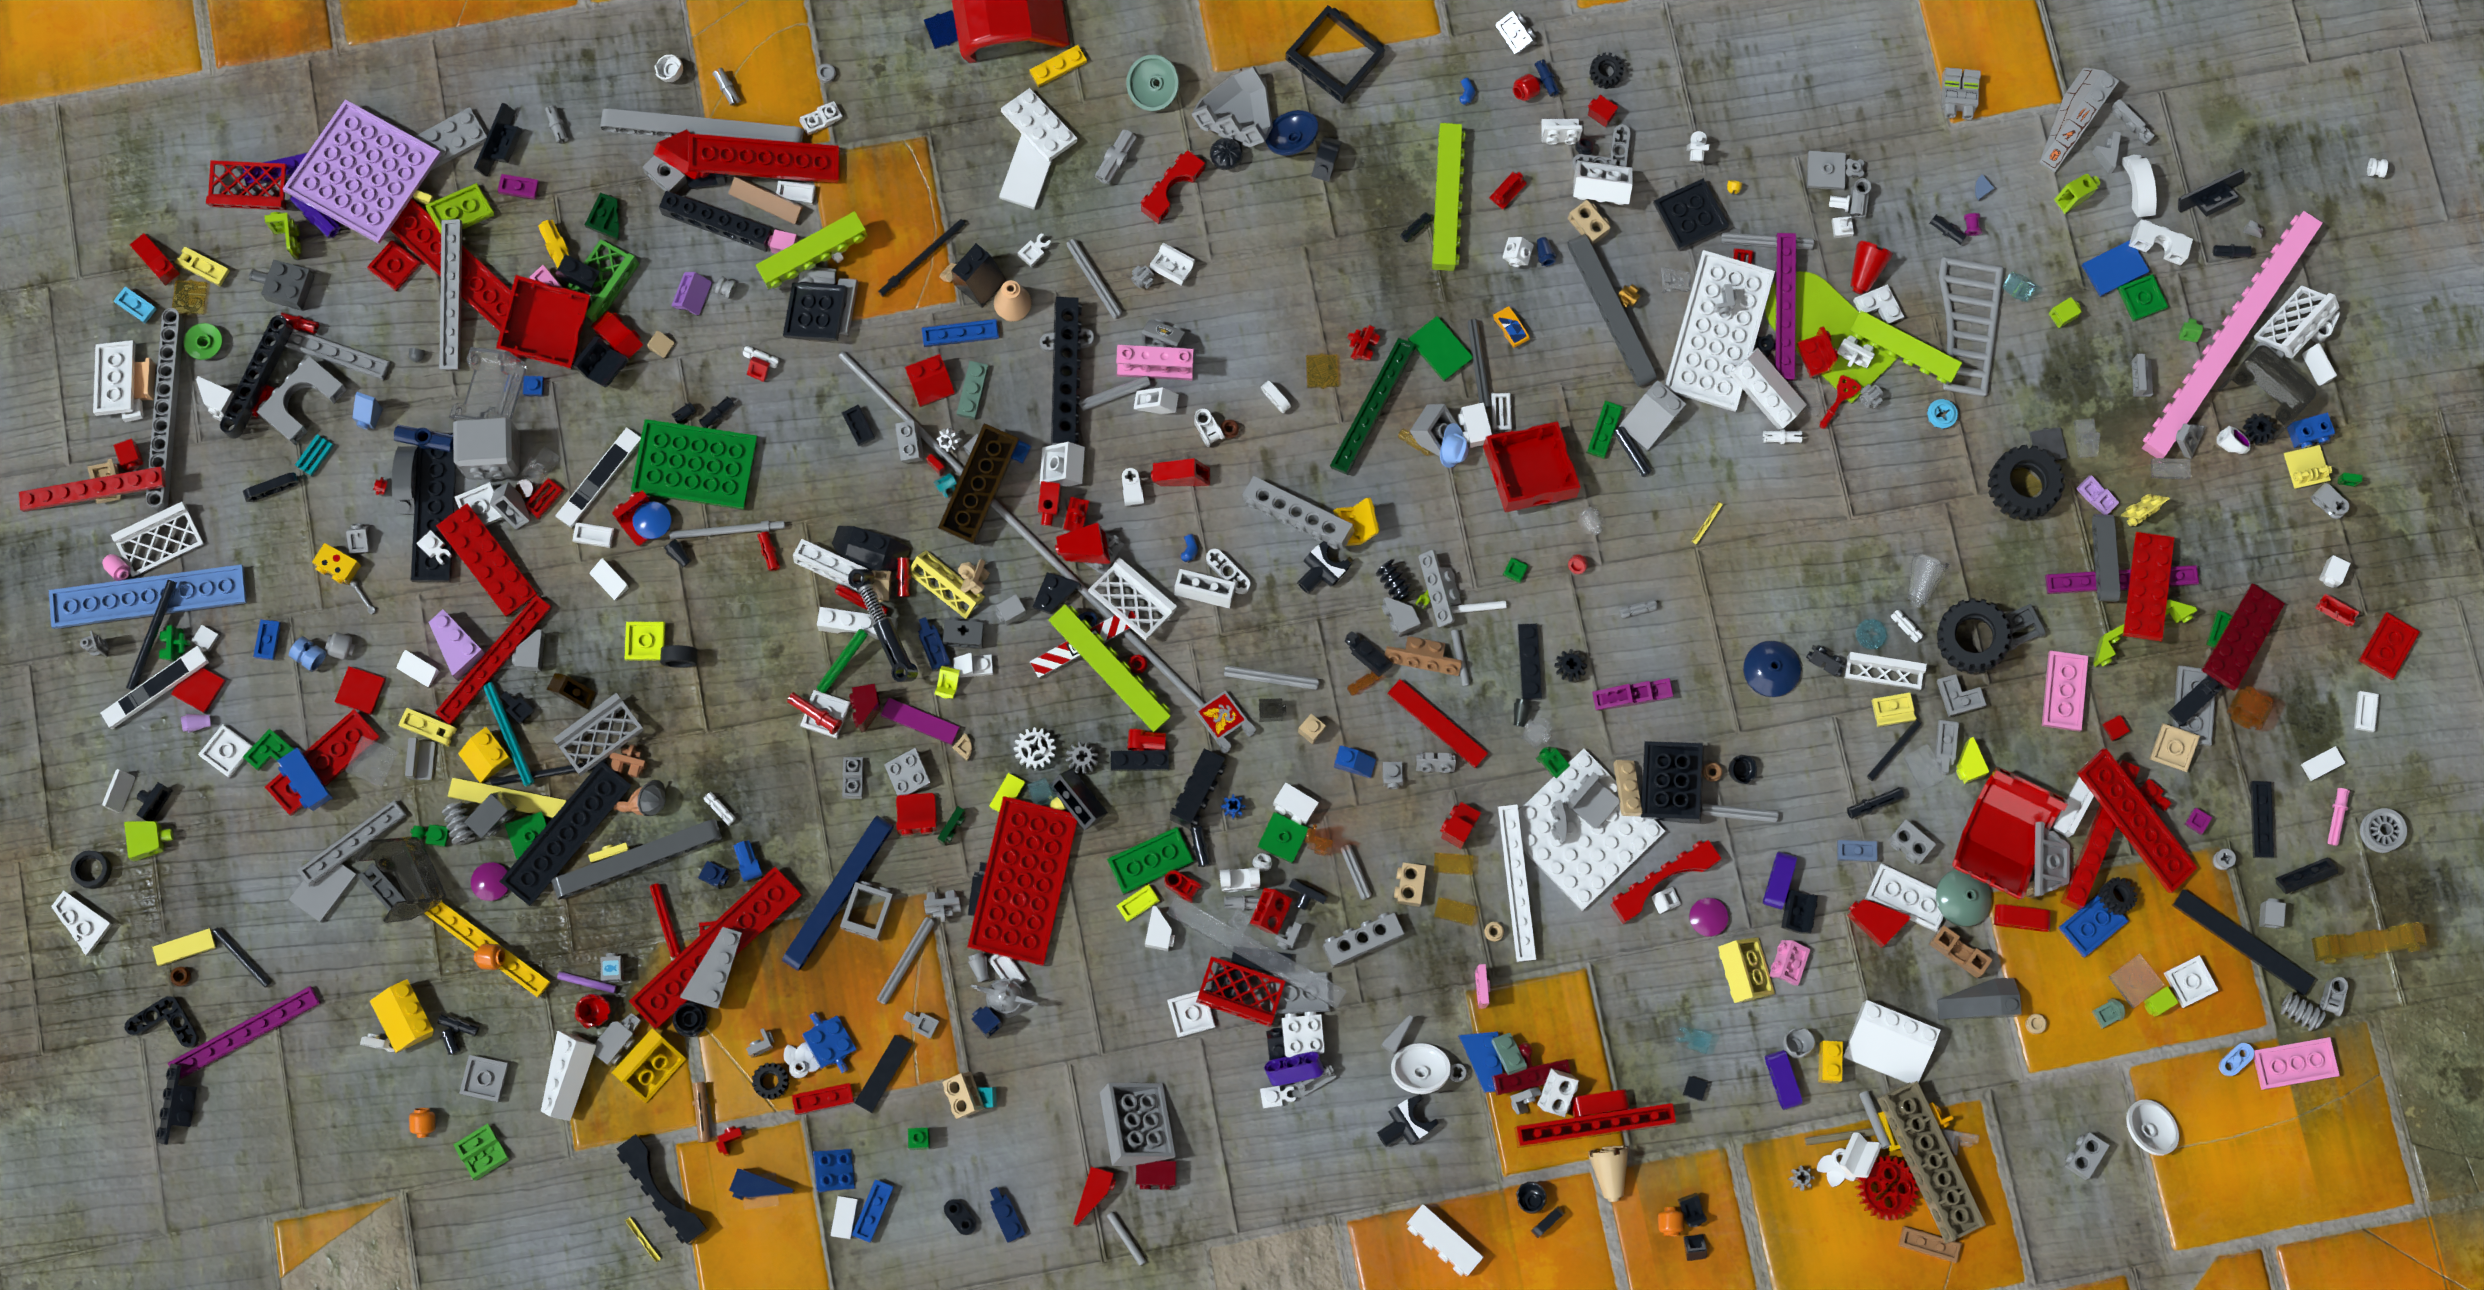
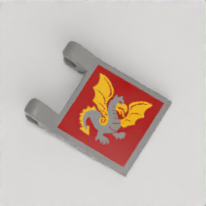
(1223, 717)

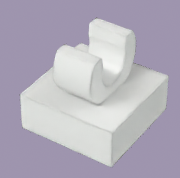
(1842, 227)

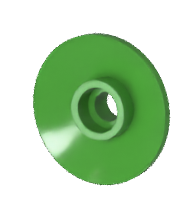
(197, 335)

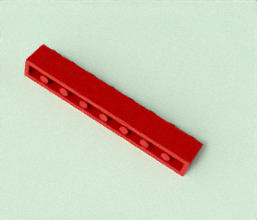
(2093, 852)
(1595, 1125)

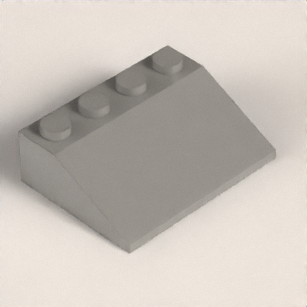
(1136, 1123)

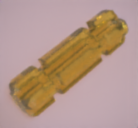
(1404, 435)

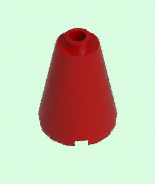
(1868, 266)

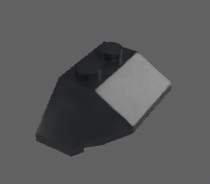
(868, 548)

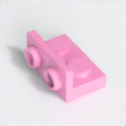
(1789, 961)

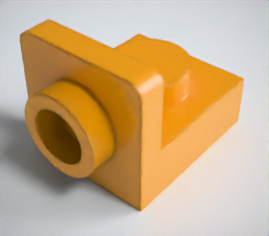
(1937, 1113)

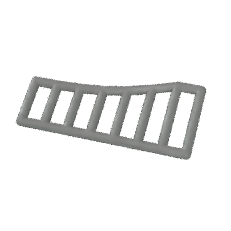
(1951, 316)

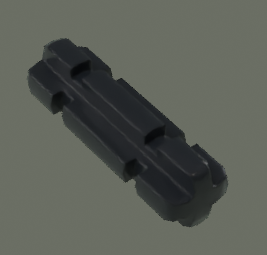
(1416, 226)

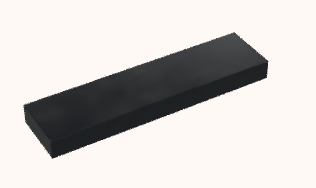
(2262, 819)
(883, 1074)

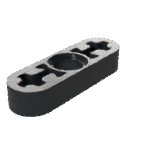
(270, 487)

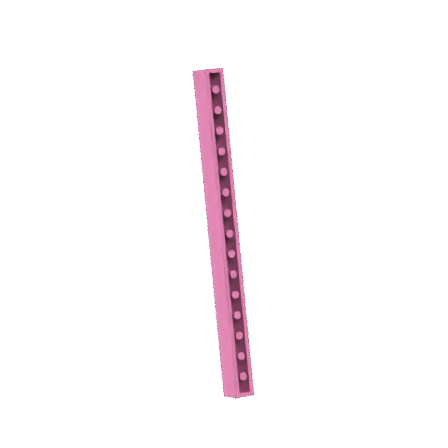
(2232, 335)

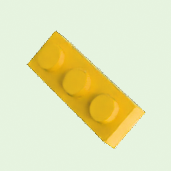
(1058, 66)

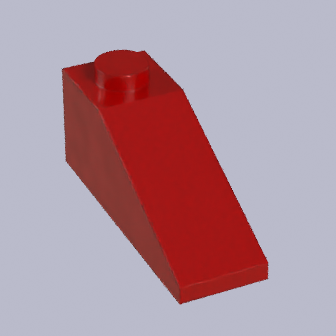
(154, 259)
(1095, 1190)

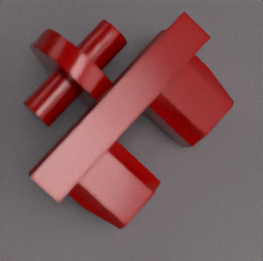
(1360, 340)
(1075, 514)

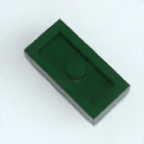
(955, 820)

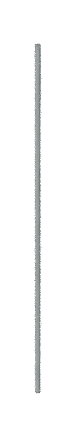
(1026, 534)

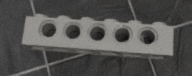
(1258, 488)

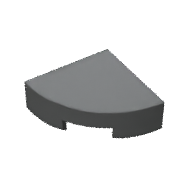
(2252, 229)

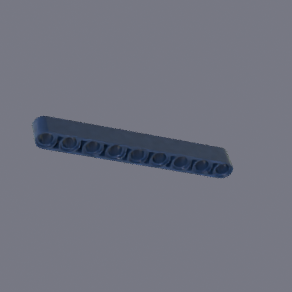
(837, 893)

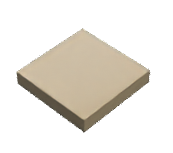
(2174, 747)

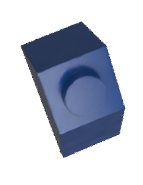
(1354, 761)

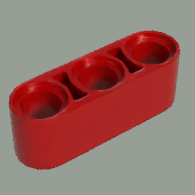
(2022, 918)
(1600, 1103)

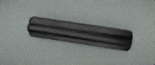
(1632, 451)

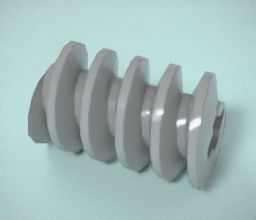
(456, 825)
(2302, 1011)

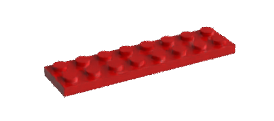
(763, 158)
(2137, 820)

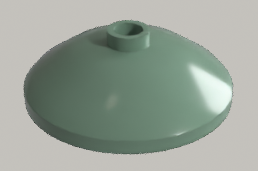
(1142, 82)
(1954, 902)

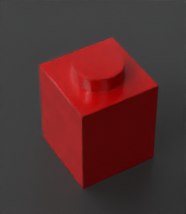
(1602, 110)
(128, 454)

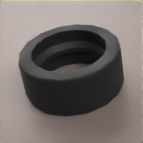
(678, 656)
(78, 861)

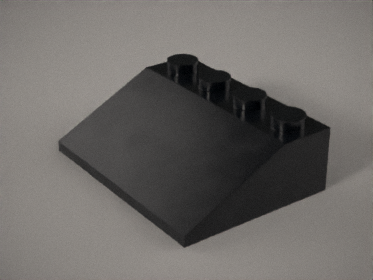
(1672, 781)

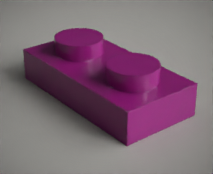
(518, 186)

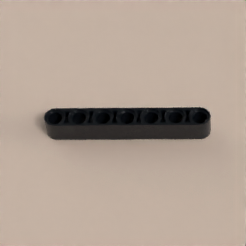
(257, 385)

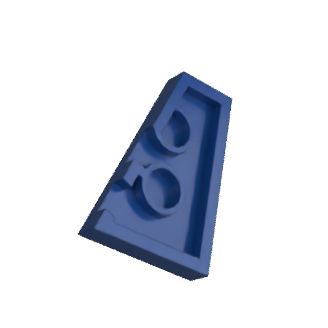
(1483, 1057)

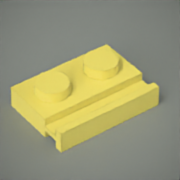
(1893, 709)

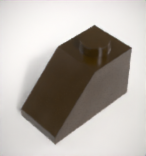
(570, 690)

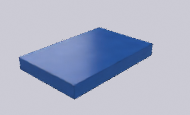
(2115, 268)
(2091, 926)

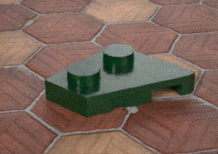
(604, 216)

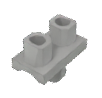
(942, 907)

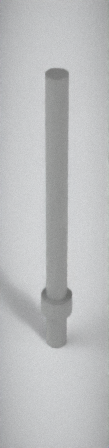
(763, 526)

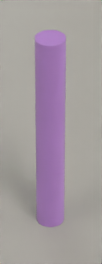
(586, 982)

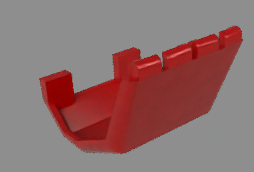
(1008, 21)
(2000, 831)

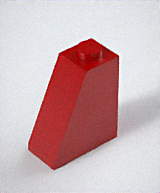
(675, 153)
(1181, 473)
(1084, 545)
(1877, 921)

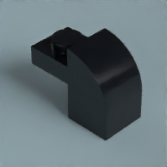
(1326, 158)

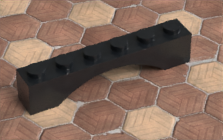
(637, 1156)

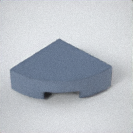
(1982, 187)

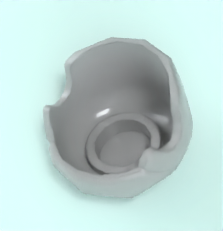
(1798, 1042)

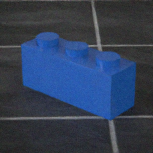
(304, 779)

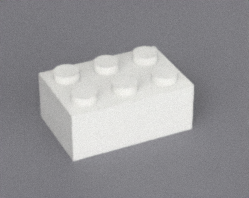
(1602, 182)

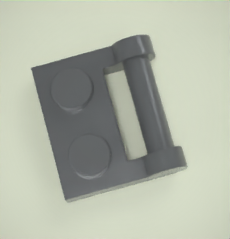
(2021, 619)

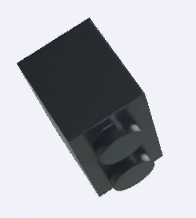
(577, 273)

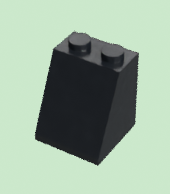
(978, 275)

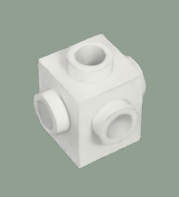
(1517, 251)

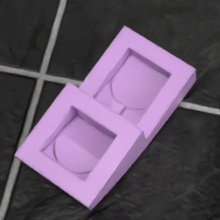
(2097, 496)

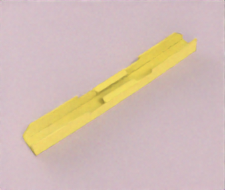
(1706, 524)
(642, 1239)

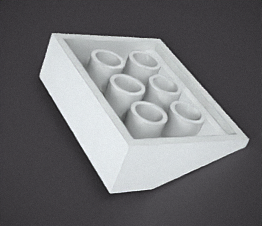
(1891, 1042)

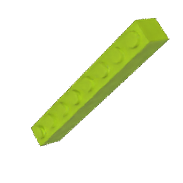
(1447, 197)
(1109, 668)

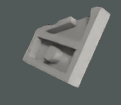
(2189, 438)

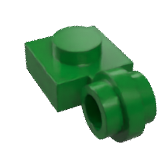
(435, 836)

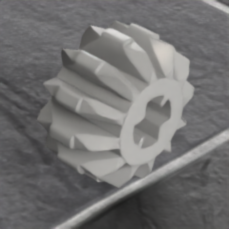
(1075, 754)

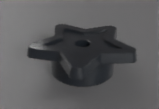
(1765, 340)

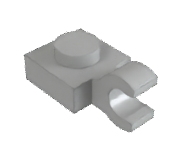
(923, 1024)

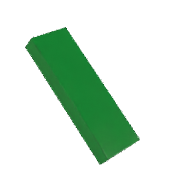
(1604, 429)

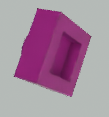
(2198, 821)

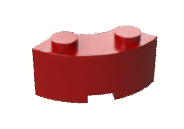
(617, 335)

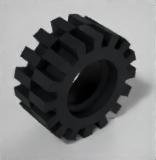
(1604, 80)
(2124, 890)
(758, 1078)

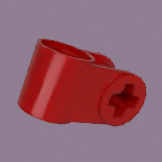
(1183, 886)

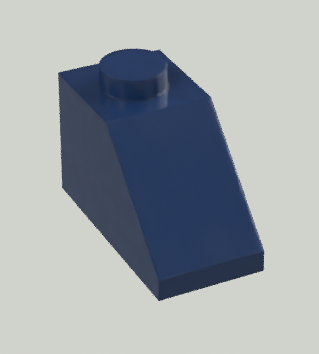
(986, 1021)

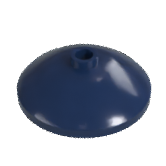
(1292, 132)
(1763, 677)

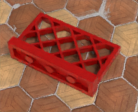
(246, 201)
(1239, 1008)

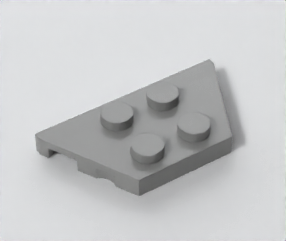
(2051, 860)

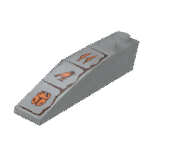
(2075, 113)

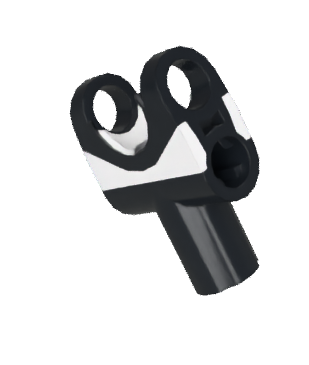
(1322, 569)
(1405, 1124)

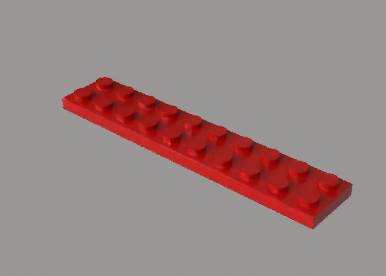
(478, 284)
(748, 915)

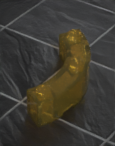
(2369, 943)

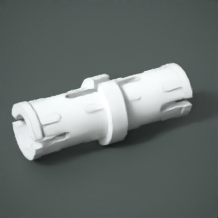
(1782, 436)

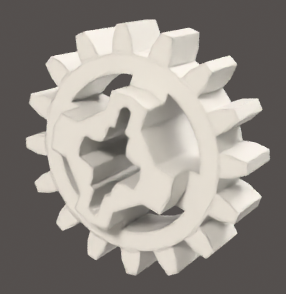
(1026, 745)

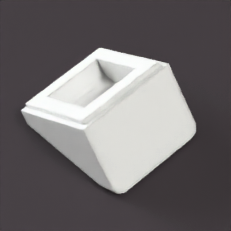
(1666, 900)

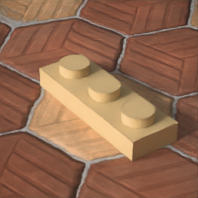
(1627, 788)

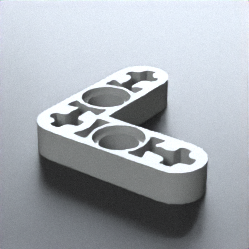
(1615, 143)

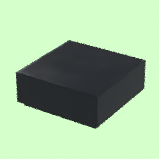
(1695, 1088)

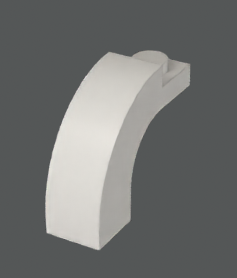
(2142, 185)

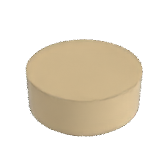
(2035, 1024)

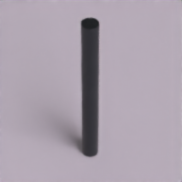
(1893, 751)
(241, 957)

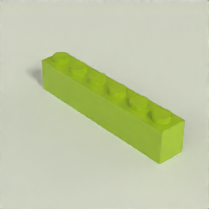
(811, 250)
(1905, 346)

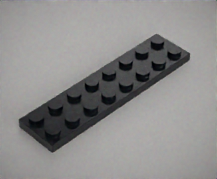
(432, 505)
(565, 833)

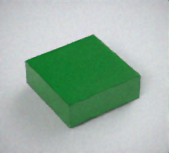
(2349, 479)
(1515, 570)

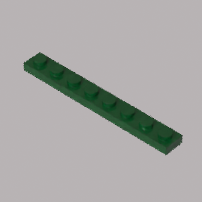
(1372, 406)

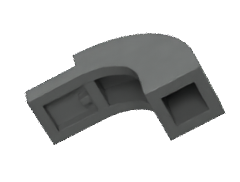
(404, 478)

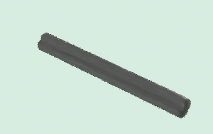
(1478, 361)

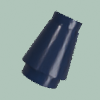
(1546, 254)

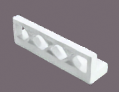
(824, 563)
(1887, 664)
(2078, 802)

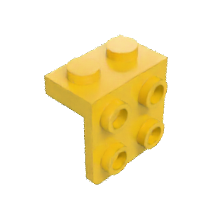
(1363, 521)

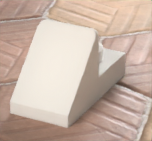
(973, 665)

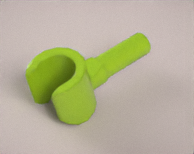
(1424, 598)

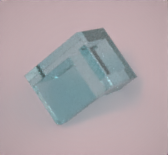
(2019, 286)
(1040, 792)

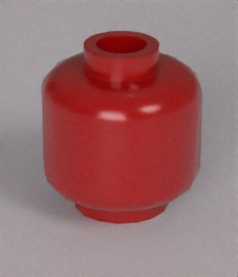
(1526, 87)

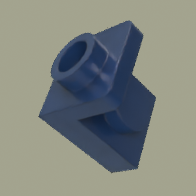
(714, 875)

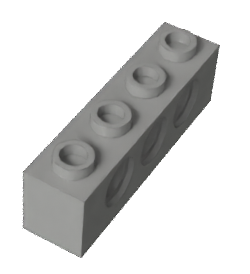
(1392, 932)

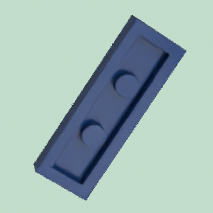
(872, 1211)

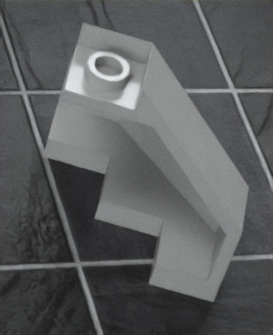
(1237, 108)

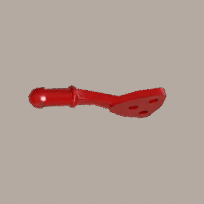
(1841, 396)

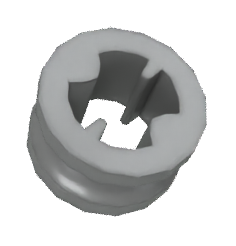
(1463, 1073)

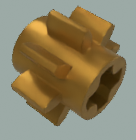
(1629, 295)

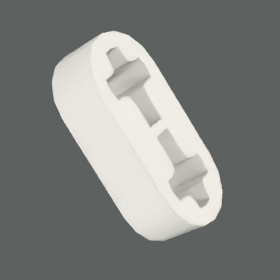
(1275, 396)

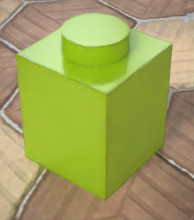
(2065, 312)
(2160, 1001)

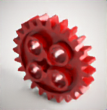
(1899, 1201)

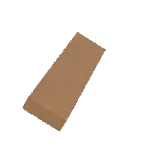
(765, 200)

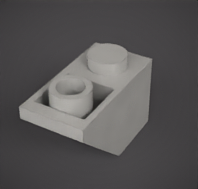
(1401, 615)

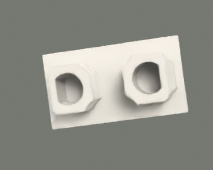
(1697, 146)
(1855, 353)

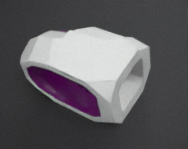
(2233, 440)

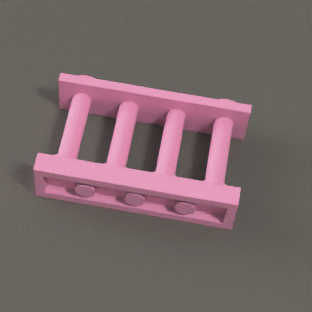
(1154, 362)

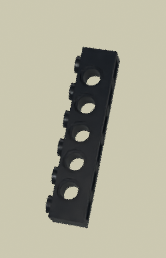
(715, 221)

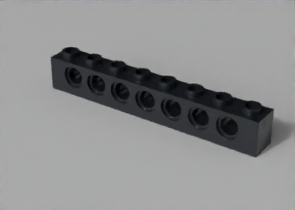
(1062, 307)

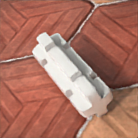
(749, 352)
(1907, 625)
(719, 808)

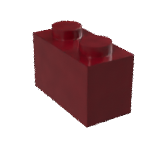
(1156, 1174)

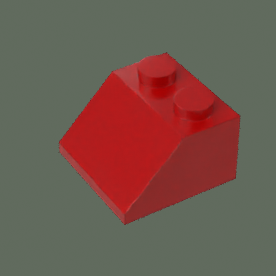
(929, 380)

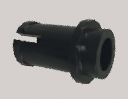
(685, 411)
(450, 1041)

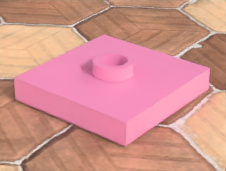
(1482, 986)

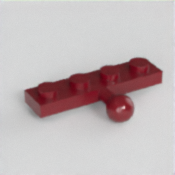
(1529, 1077)

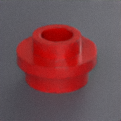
(380, 486)
(1137, 658)

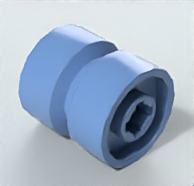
(305, 652)

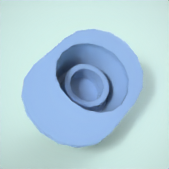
(1454, 446)

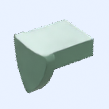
(2109, 1013)

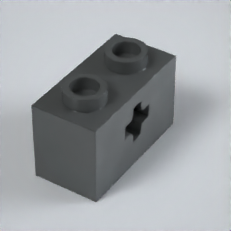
(973, 637)

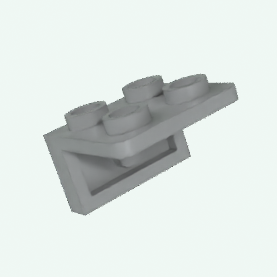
(1592, 801)

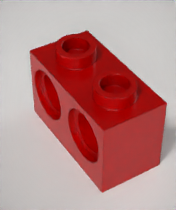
(1272, 907)

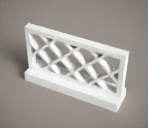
(2306, 326)
(149, 524)
(1143, 588)

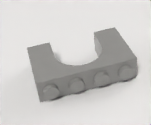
(307, 375)

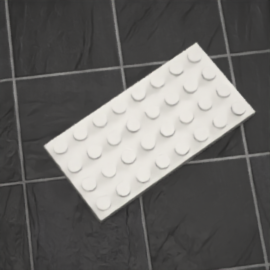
(1717, 342)

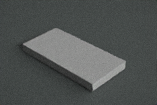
(2202, 721)

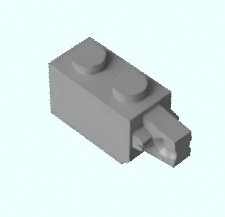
(616, 1039)

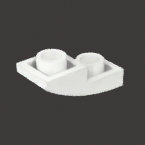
(820, 119)

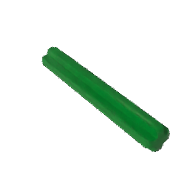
(842, 661)

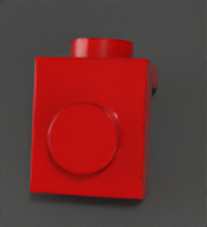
(731, 1134)

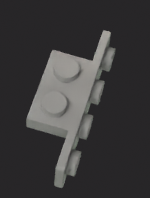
(1441, 588)

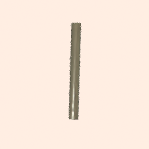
(1838, 1136)

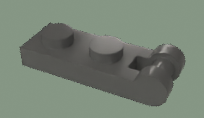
(381, 887)

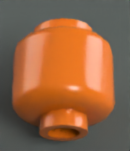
(489, 956)
(422, 1122)
(1670, 1222)

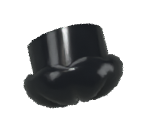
(1226, 153)
(690, 1019)

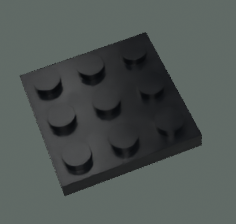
(1690, 214)
(815, 311)

